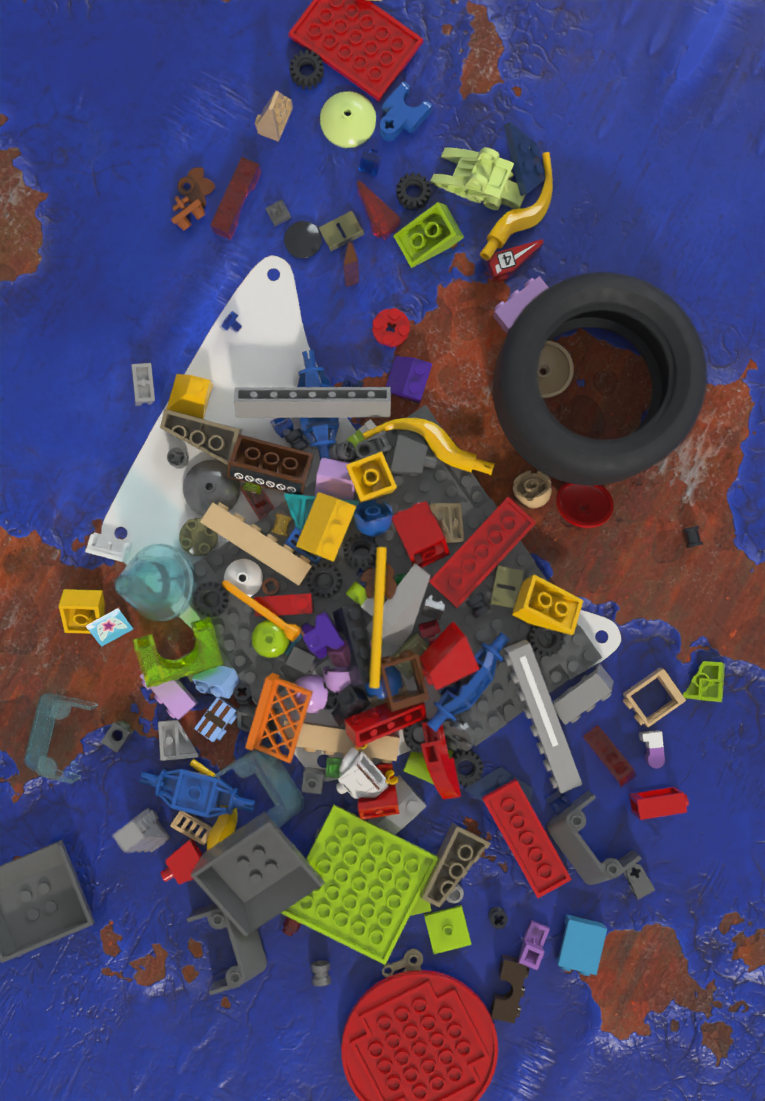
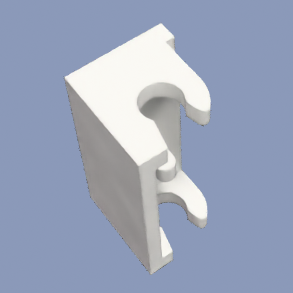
(108, 547)

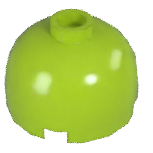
(269, 640)

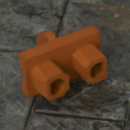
(180, 218)

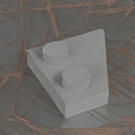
(174, 741)

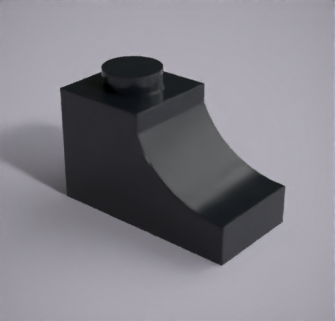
(350, 703)

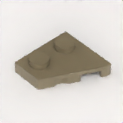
(449, 520)

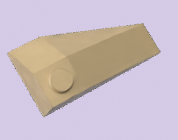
(274, 116)

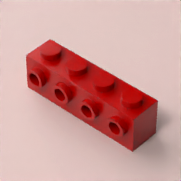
(381, 722)

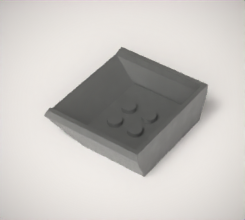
(255, 874)
(40, 901)

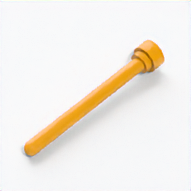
(290, 630)

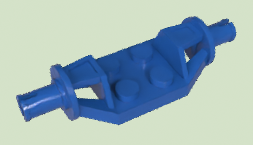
(320, 426)
(474, 689)
(196, 793)

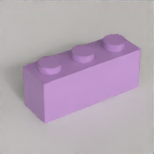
(508, 312)
(174, 696)

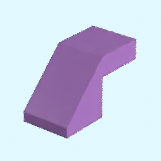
(532, 945)

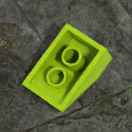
(428, 235)

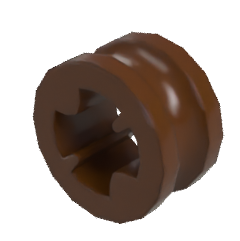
(265, 589)

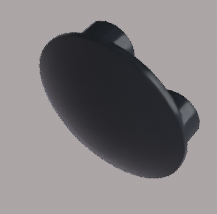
(302, 239)

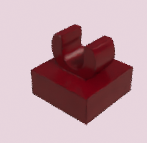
(429, 629)

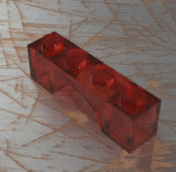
(241, 184)

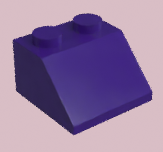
(408, 378)

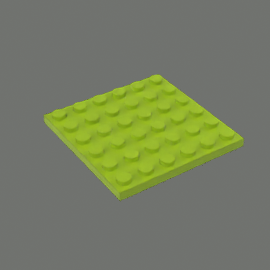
(368, 885)

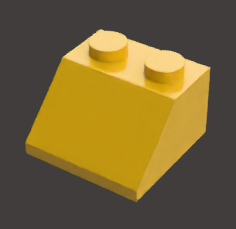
(371, 477)
(80, 609)

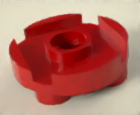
(381, 323)

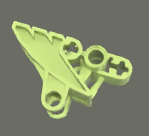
(480, 178)

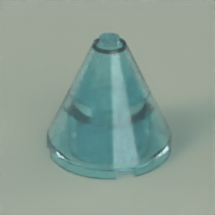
(158, 582)

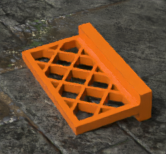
(263, 712)

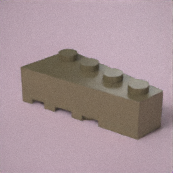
(205, 435)
(455, 858)

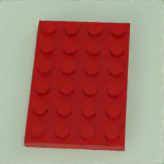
(357, 42)

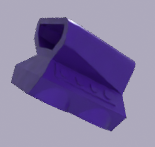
(321, 636)

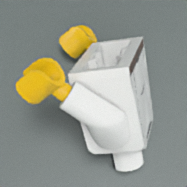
(361, 776)

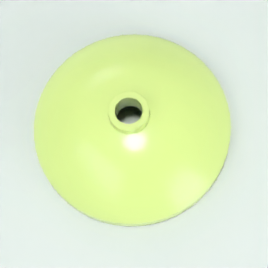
(352, 129)

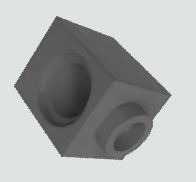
(302, 660)
(110, 739)
(313, 780)

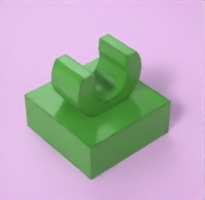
(332, 767)

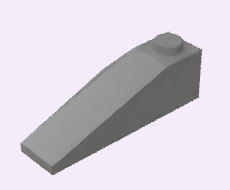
(403, 608)
(409, 805)

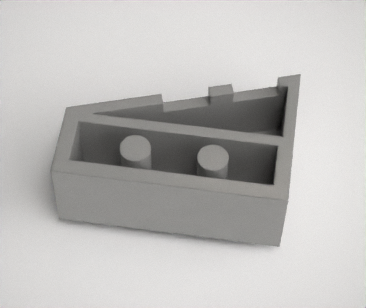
(583, 695)

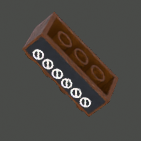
(270, 465)

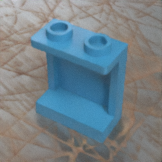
(581, 945)

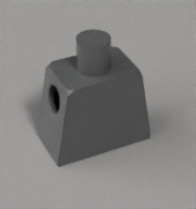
(411, 457)

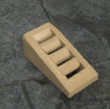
(189, 832)

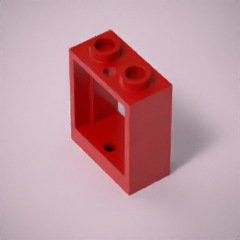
(658, 803)

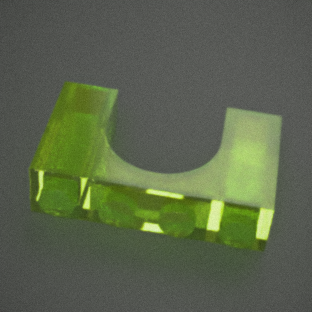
(161, 670)

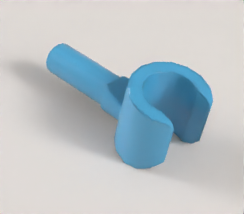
(292, 644)

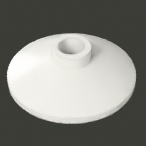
(253, 575)

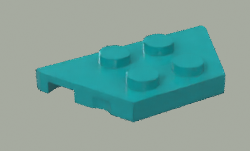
(301, 505)

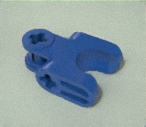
(401, 116)

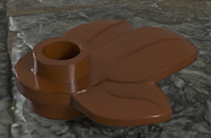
(199, 185)
(390, 584)

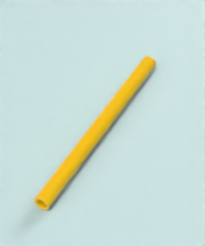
(377, 617)

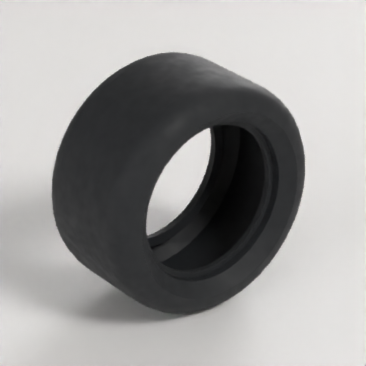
(645, 319)

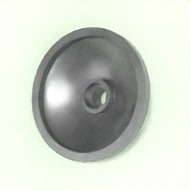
(210, 472)

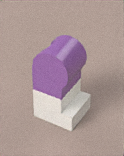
(654, 748)

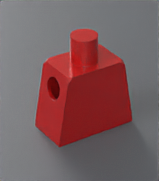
(182, 862)

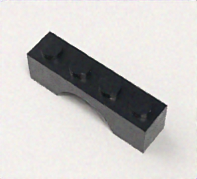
(351, 624)

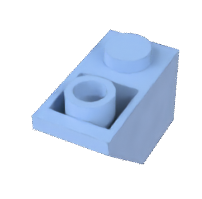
(217, 681)

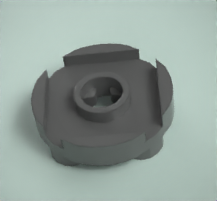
(458, 735)

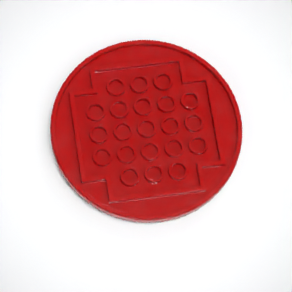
(419, 1040)

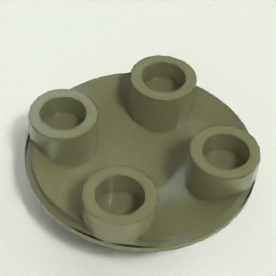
(197, 538)

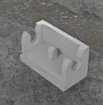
(143, 383)

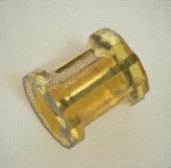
(281, 524)

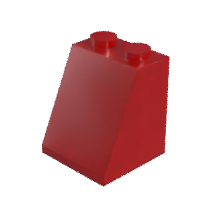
(420, 534)
(448, 658)

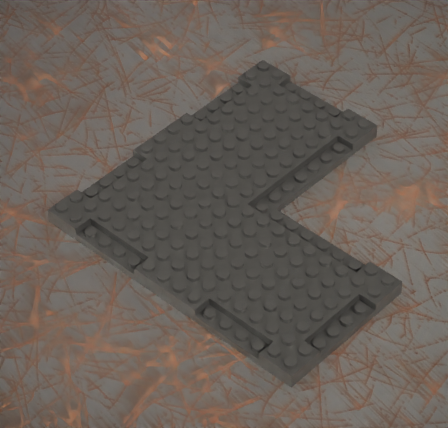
(439, 485)

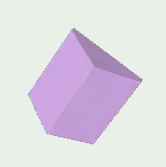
(334, 480)

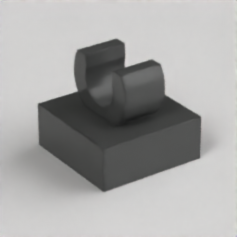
(278, 213)
(432, 608)

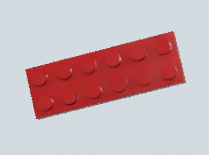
(482, 552)
(526, 838)

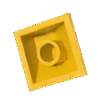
(190, 395)

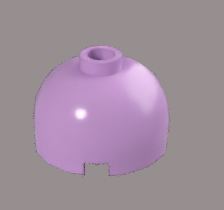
(336, 678)
(319, 696)

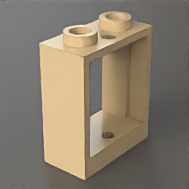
(670, 687)

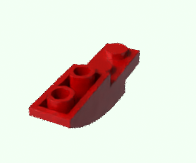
(440, 766)

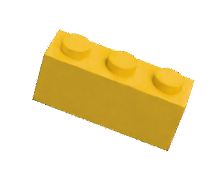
(325, 526)

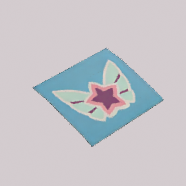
(109, 627)

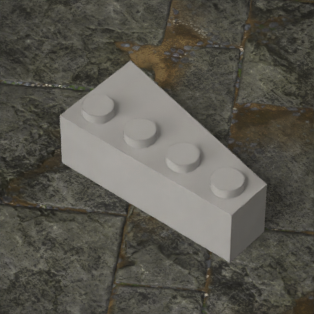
(142, 833)

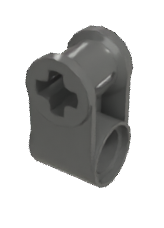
(374, 445)
(638, 881)

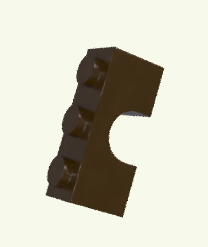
(506, 1006)

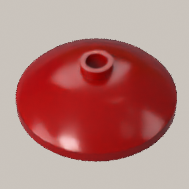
(592, 499)

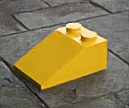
(547, 605)

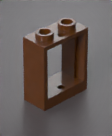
(407, 699)

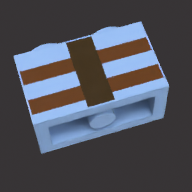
(216, 719)

